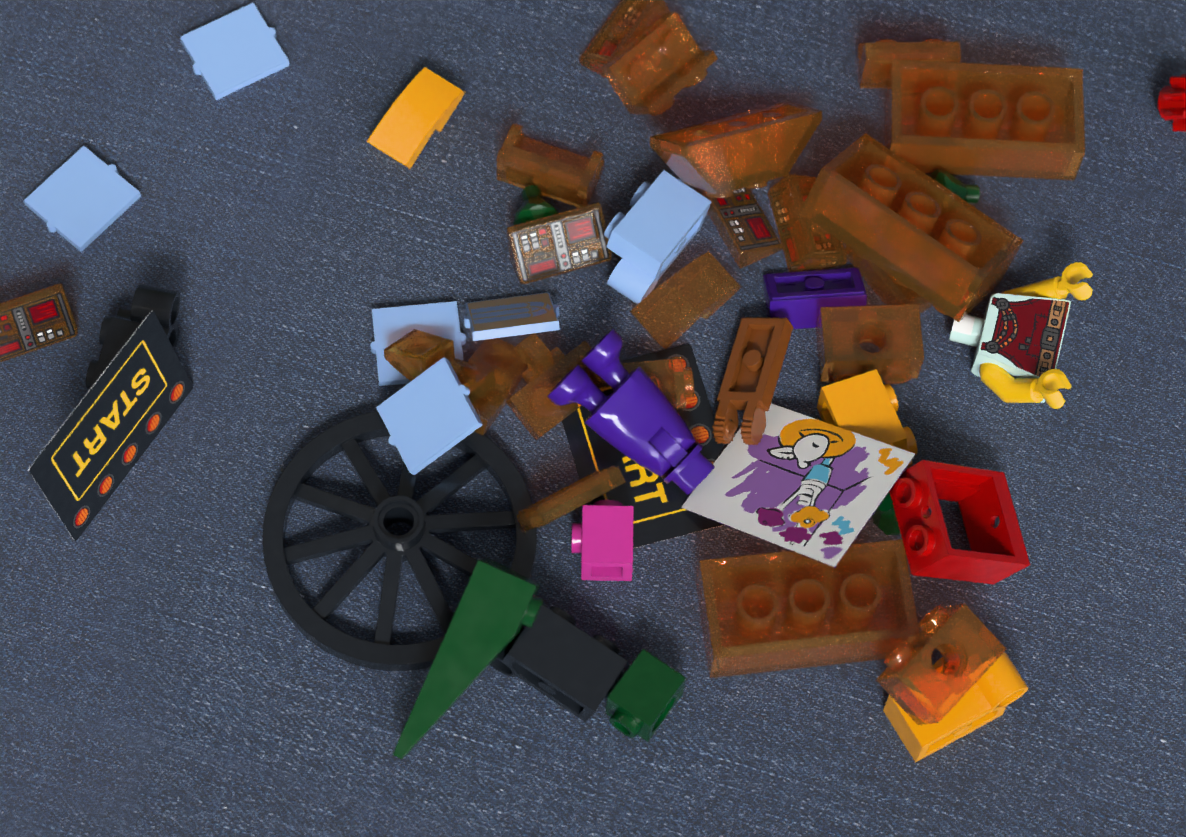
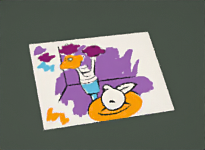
(801, 485)

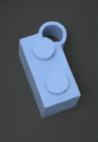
(653, 233)

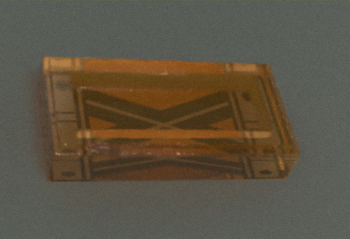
(570, 497)

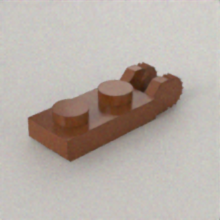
(751, 378)

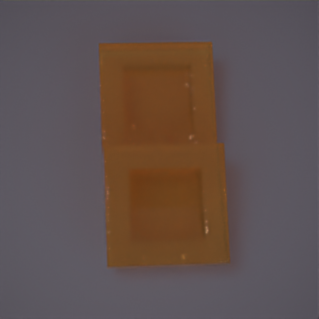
(684, 298)
(421, 350)
(507, 368)

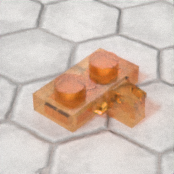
(543, 373)

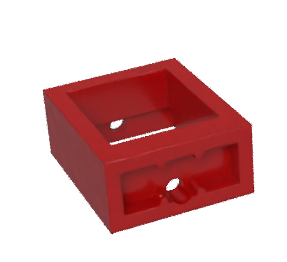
(981, 499)

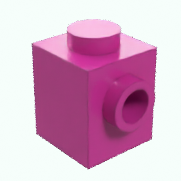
(605, 541)

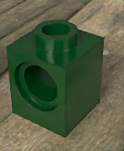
(644, 696)

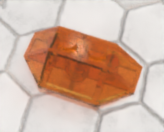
(739, 148)

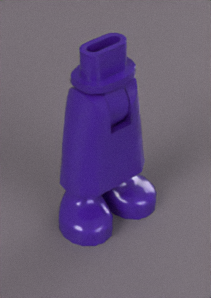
(635, 416)

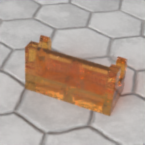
(554, 170)

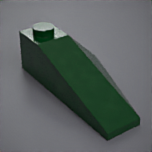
(481, 628)

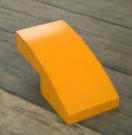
(415, 116)

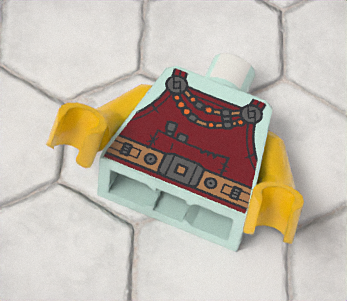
(1023, 338)

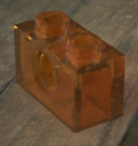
(889, 327)
(967, 654)

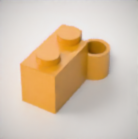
(866, 408)
(979, 706)

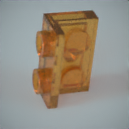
(876, 57)
(658, 66)

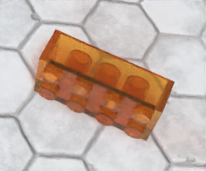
(986, 118)
(911, 227)
(803, 613)

